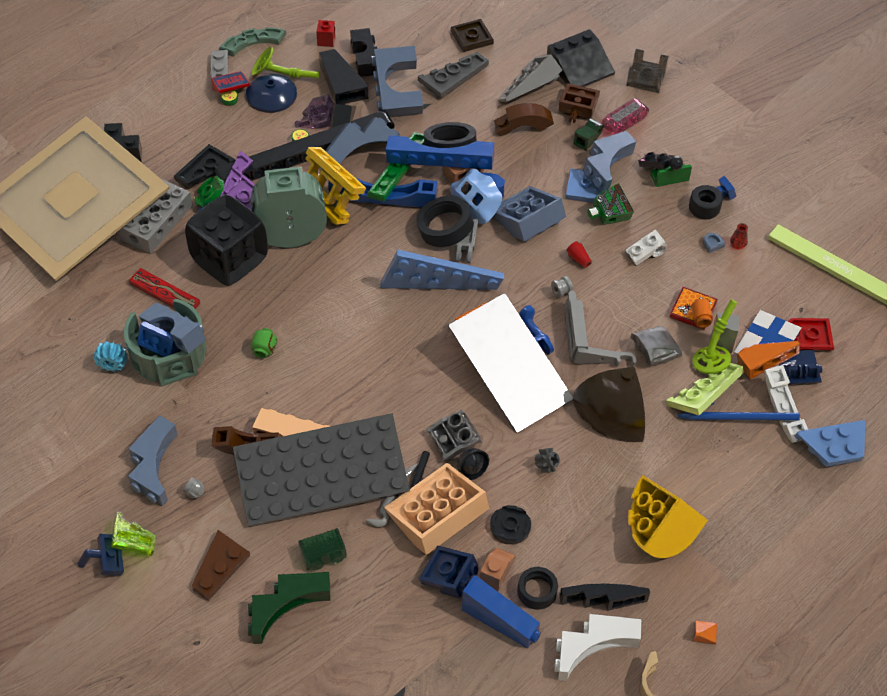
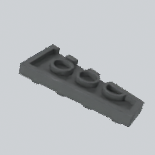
(453, 74)

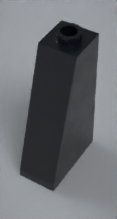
(341, 78)

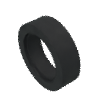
(462, 132)
(450, 236)

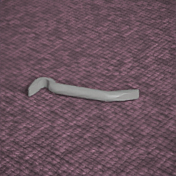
(383, 522)

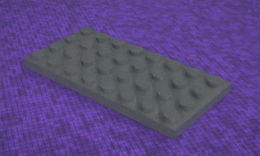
(320, 470)

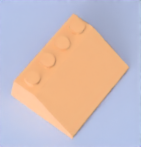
(437, 508)

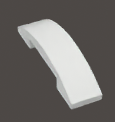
(782, 400)

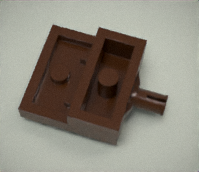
(578, 101)

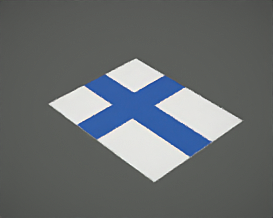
(766, 330)

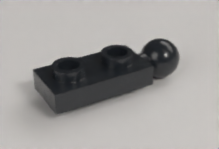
(661, 161)

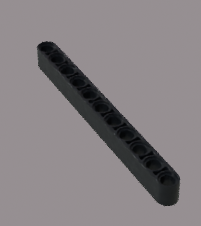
(295, 151)

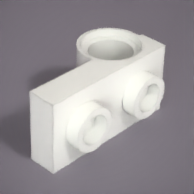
(648, 246)

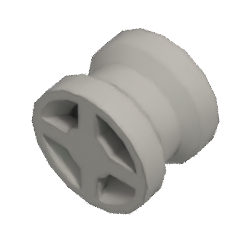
(562, 286)

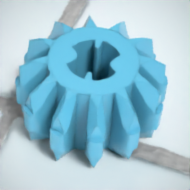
(110, 356)

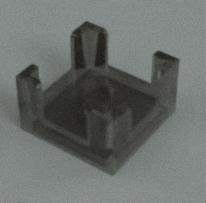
(647, 74)

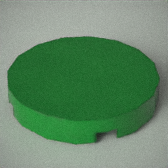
(209, 191)

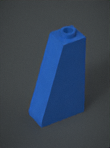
(499, 612)

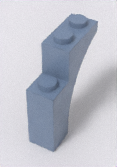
(352, 137)
(604, 155)
(147, 455)

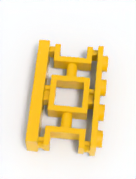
(339, 178)

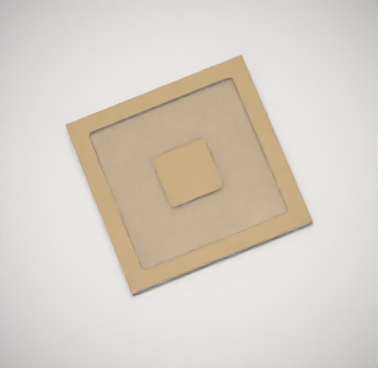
(74, 197)

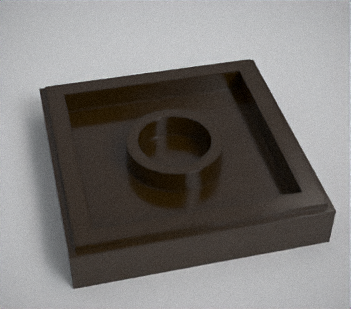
(472, 35)

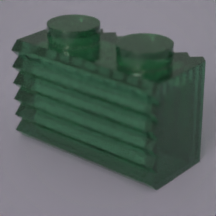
(322, 549)

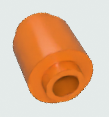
(702, 312)

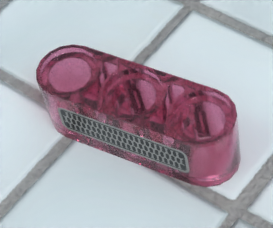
(625, 116)

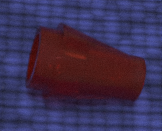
(740, 237)

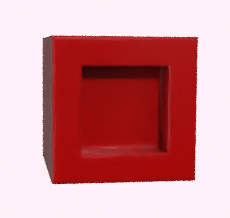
(326, 33)

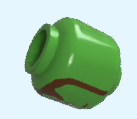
(263, 343)

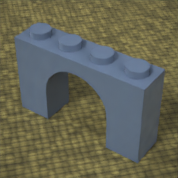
(386, 62)

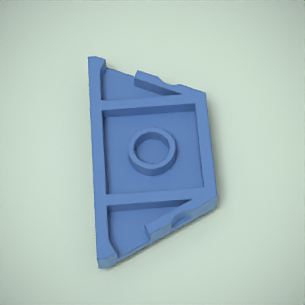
(836, 443)

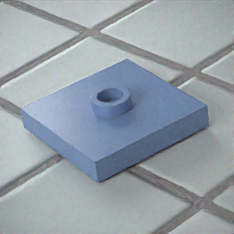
(581, 187)

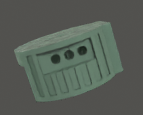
(288, 194)
(168, 368)

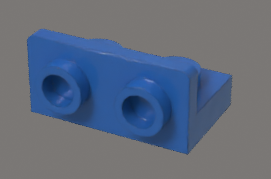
(156, 340)

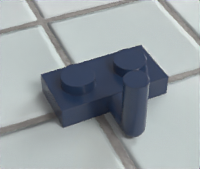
(110, 558)

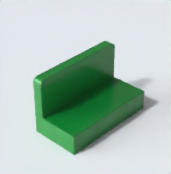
(669, 176)

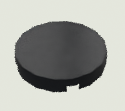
(510, 524)

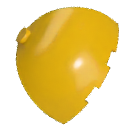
(661, 520)

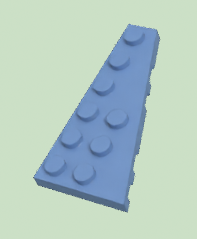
(427, 272)

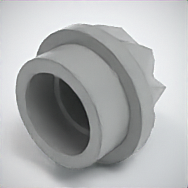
(194, 488)

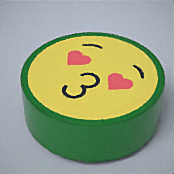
(229, 98)
(298, 134)

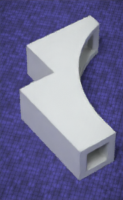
(598, 634)

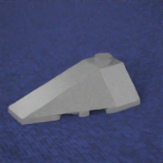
(535, 74)

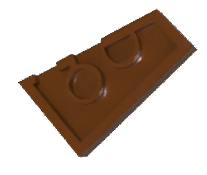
(219, 565)

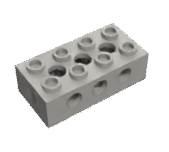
(157, 220)

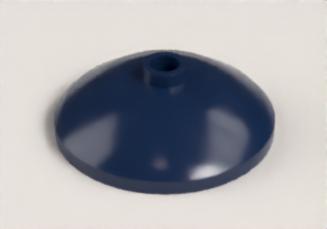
(271, 93)

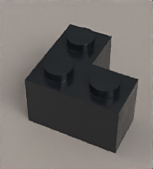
(129, 142)

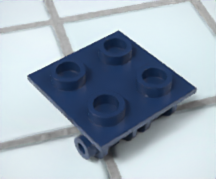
(803, 368)

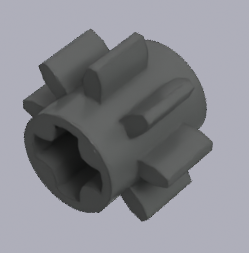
(547, 460)

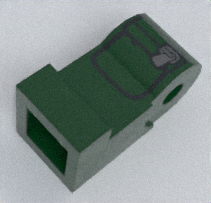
(589, 133)

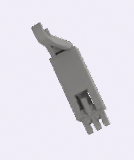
(577, 338)

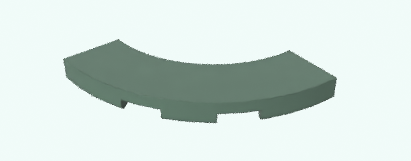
(251, 37)

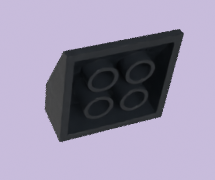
(581, 59)

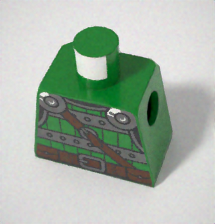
(611, 206)

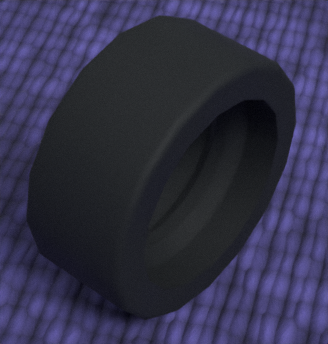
(537, 573)

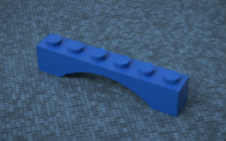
(474, 155)
(411, 194)

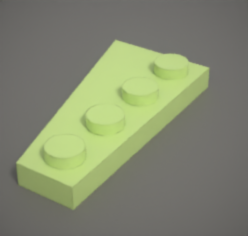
(705, 390)

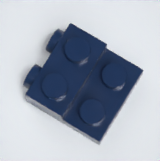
(449, 571)

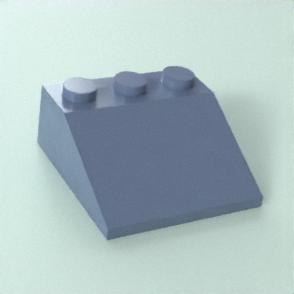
(530, 213)

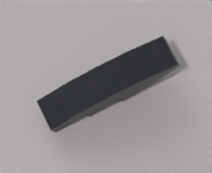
(613, 595)

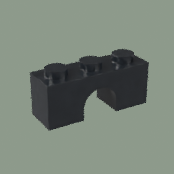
(363, 48)

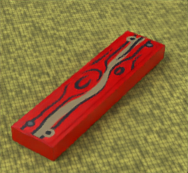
(161, 289)

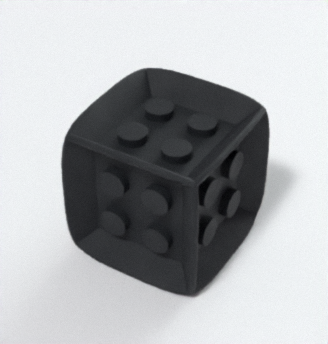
(226, 239)

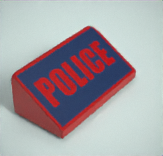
(229, 82)

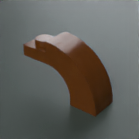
(524, 115)
(228, 437)

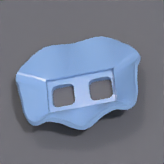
(486, 187)

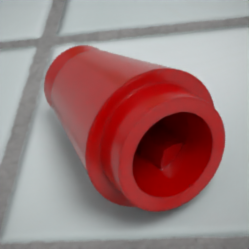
(578, 253)

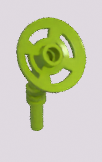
(265, 62)
(709, 353)

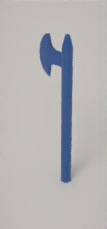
(740, 416)

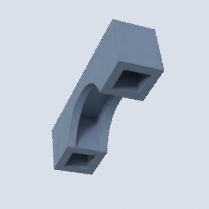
(184, 332)

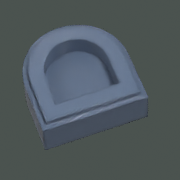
(713, 242)

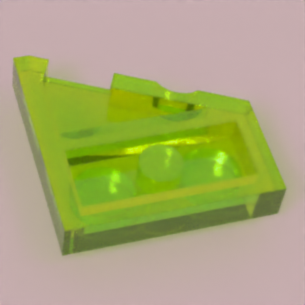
(132, 537)

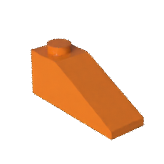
(766, 356)

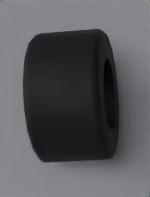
(708, 194)

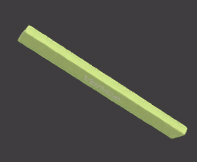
(829, 263)

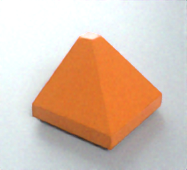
(705, 632)

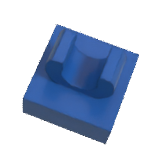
(726, 188)

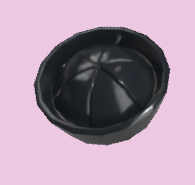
(473, 463)

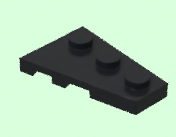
(202, 166)

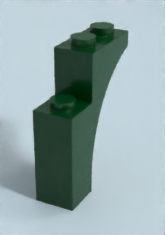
(288, 594)

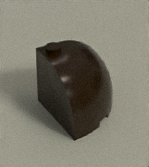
(613, 404)

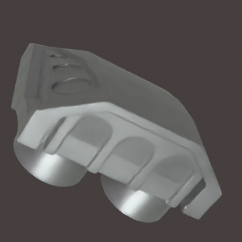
(656, 345)
(454, 434)

